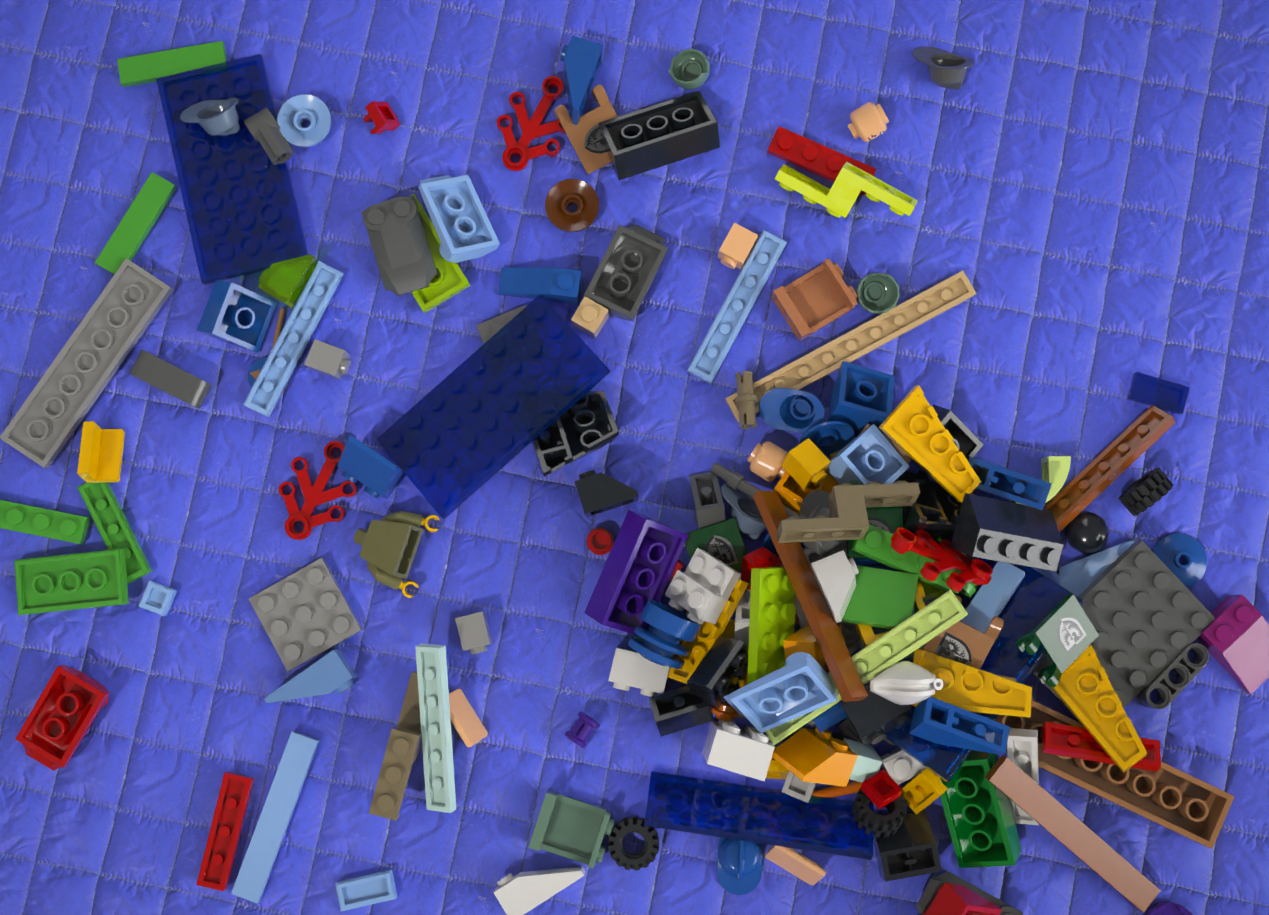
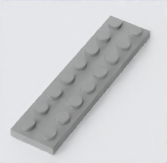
(86, 363)

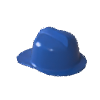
(791, 410)
(739, 865)

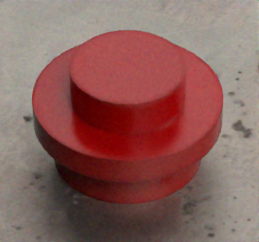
(600, 541)

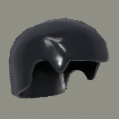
(1087, 533)

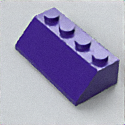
(635, 572)

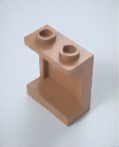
(815, 299)

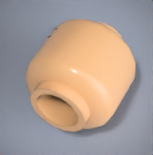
(868, 122)
(767, 461)

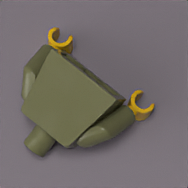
(391, 547)

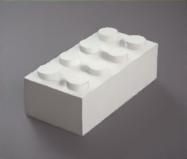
(737, 749)

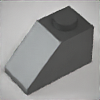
(706, 499)

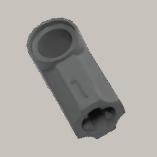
(267, 132)

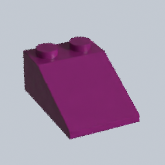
(1239, 641)

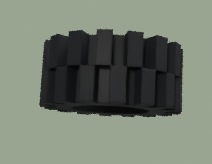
(1146, 491)
(876, 822)
(621, 856)

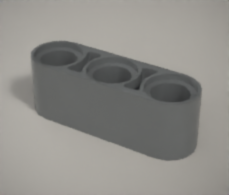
(170, 379)
(1185, 673)

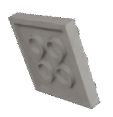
(305, 614)

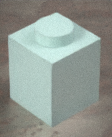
(867, 763)

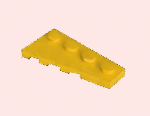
(923, 437)
(707, 636)
(975, 688)
(1097, 706)

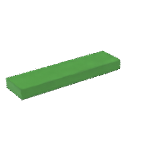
(151, 66)
(136, 223)
(115, 527)

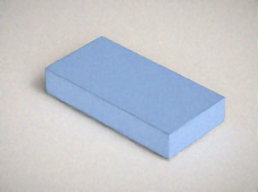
(366, 890)

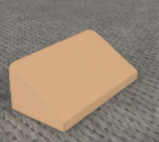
(465, 719)
(796, 863)

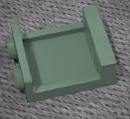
(571, 828)

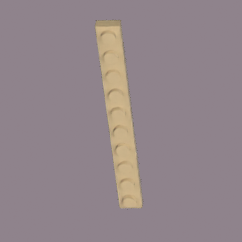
(864, 338)

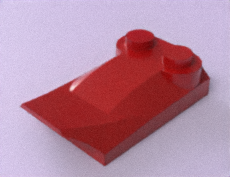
(62, 716)

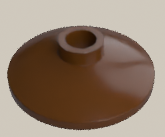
(567, 193)

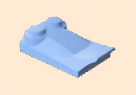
(458, 218)
(1082, 572)
(784, 693)

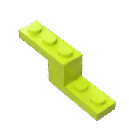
(845, 190)

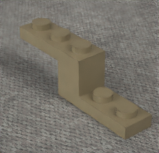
(847, 512)
(400, 754)

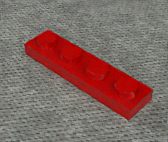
(812, 155)
(1080, 744)
(225, 831)

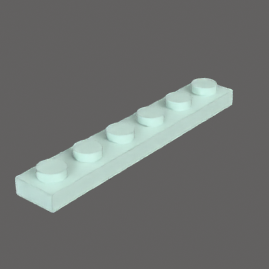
(436, 727)

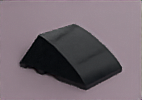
(576, 433)
(933, 510)

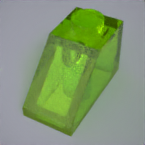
(287, 279)

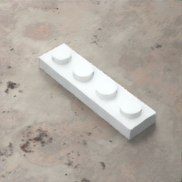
(1023, 751)

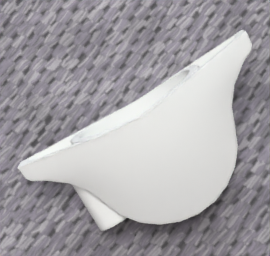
(905, 683)

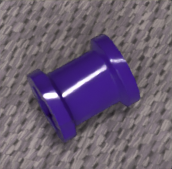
(582, 729)

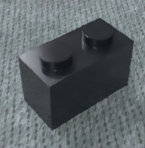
(679, 710)

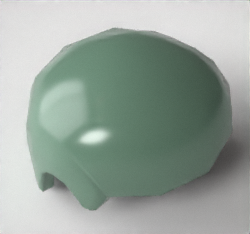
(689, 69)
(878, 292)

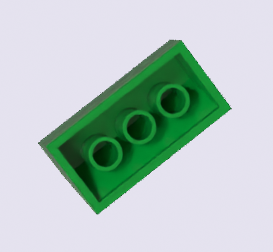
(980, 816)

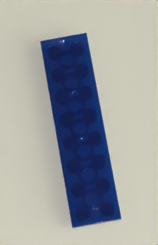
(755, 815)

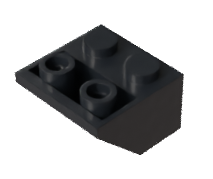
(720, 671)
(908, 851)

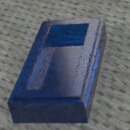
(1158, 392)

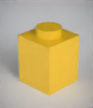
(806, 464)

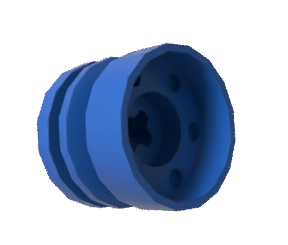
(664, 635)

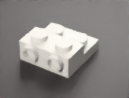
(702, 587)

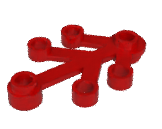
(531, 129)
(314, 495)
(976, 571)

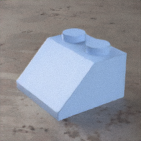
(867, 460)

